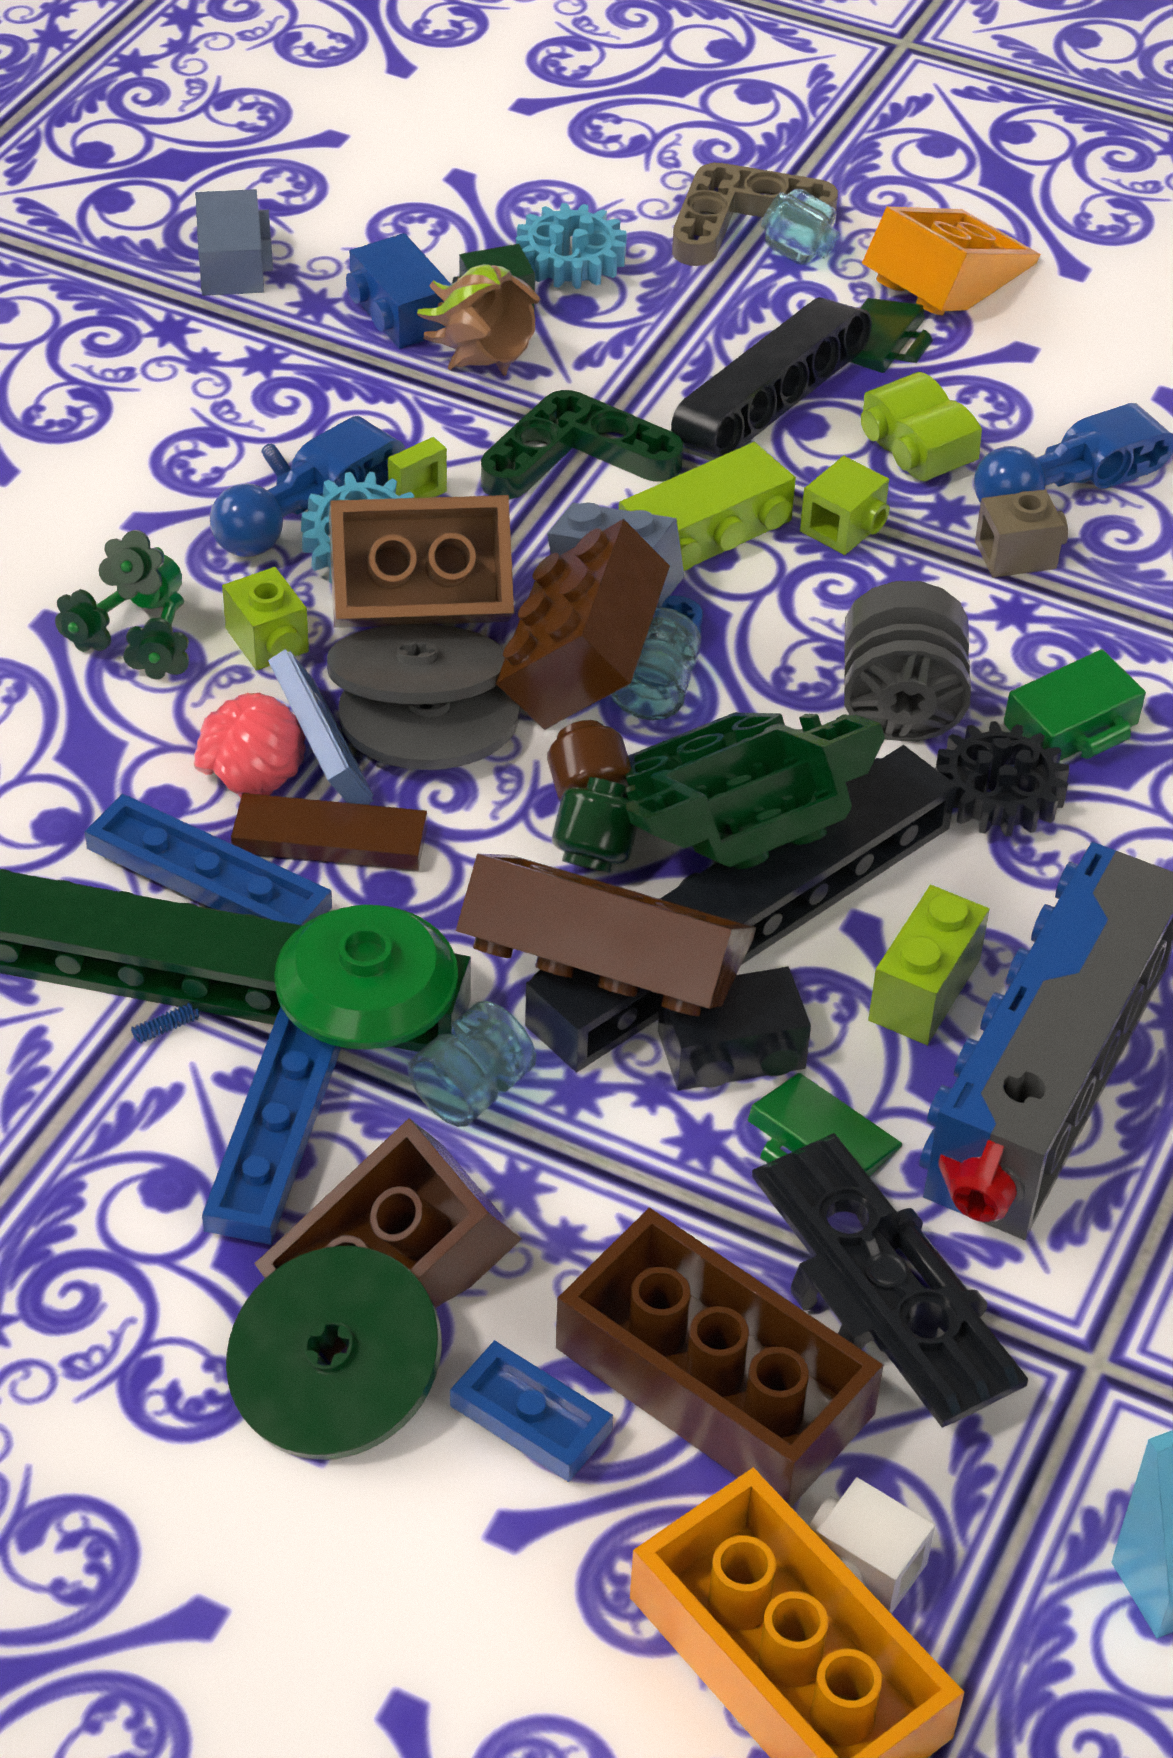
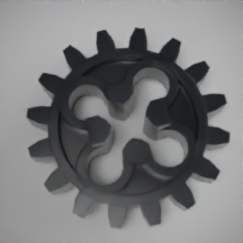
(1017, 793)

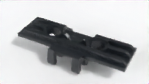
(926, 1333)

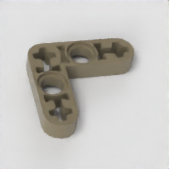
(737, 193)

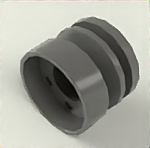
(907, 660)

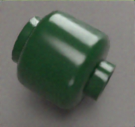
(594, 826)

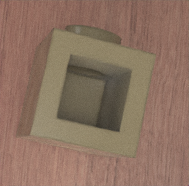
(1020, 533)

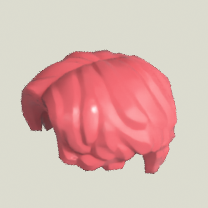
(251, 744)

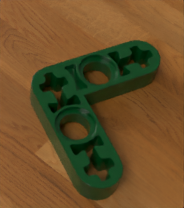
(643, 449)

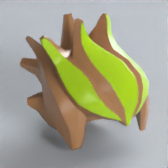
(484, 316)

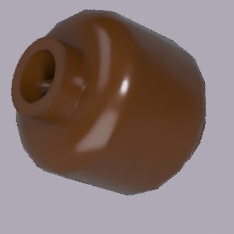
(587, 751)

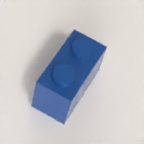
(392, 284)

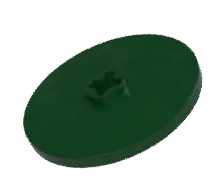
(365, 1393)

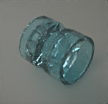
(662, 668)
(467, 1070)

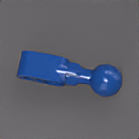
(1097, 449)
(250, 518)

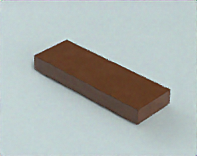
(330, 831)

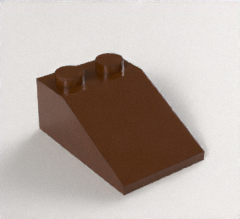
(411, 1206)

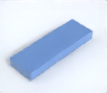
(321, 729)

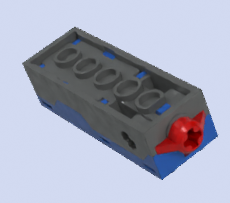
(1050, 1041)

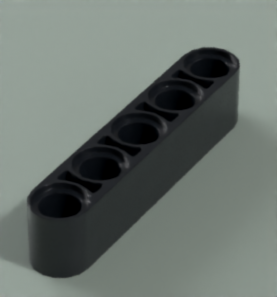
(771, 376)

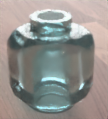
(800, 226)

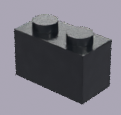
(752, 1035)

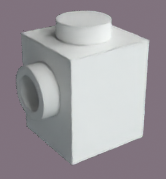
(876, 1540)

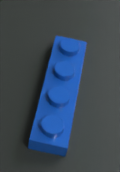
(202, 864)
(270, 1135)

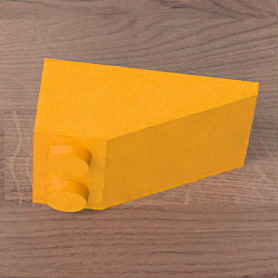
(944, 256)

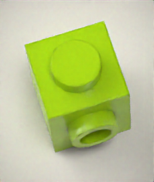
(844, 505)
(265, 617)

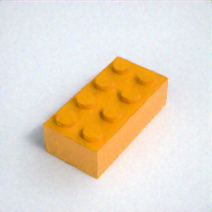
(790, 1633)

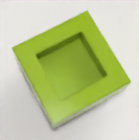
(420, 469)

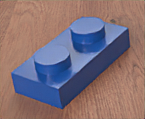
(531, 1410)

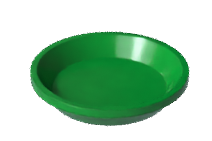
(366, 977)

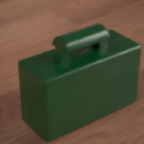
(891, 329)

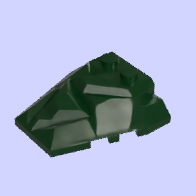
(750, 783)

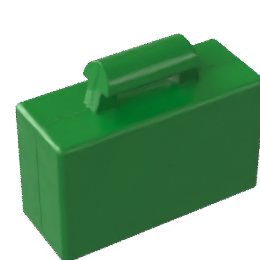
(1078, 706)
(805, 1112)

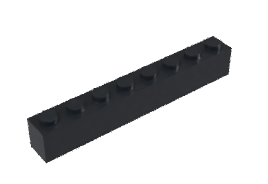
(891, 816)

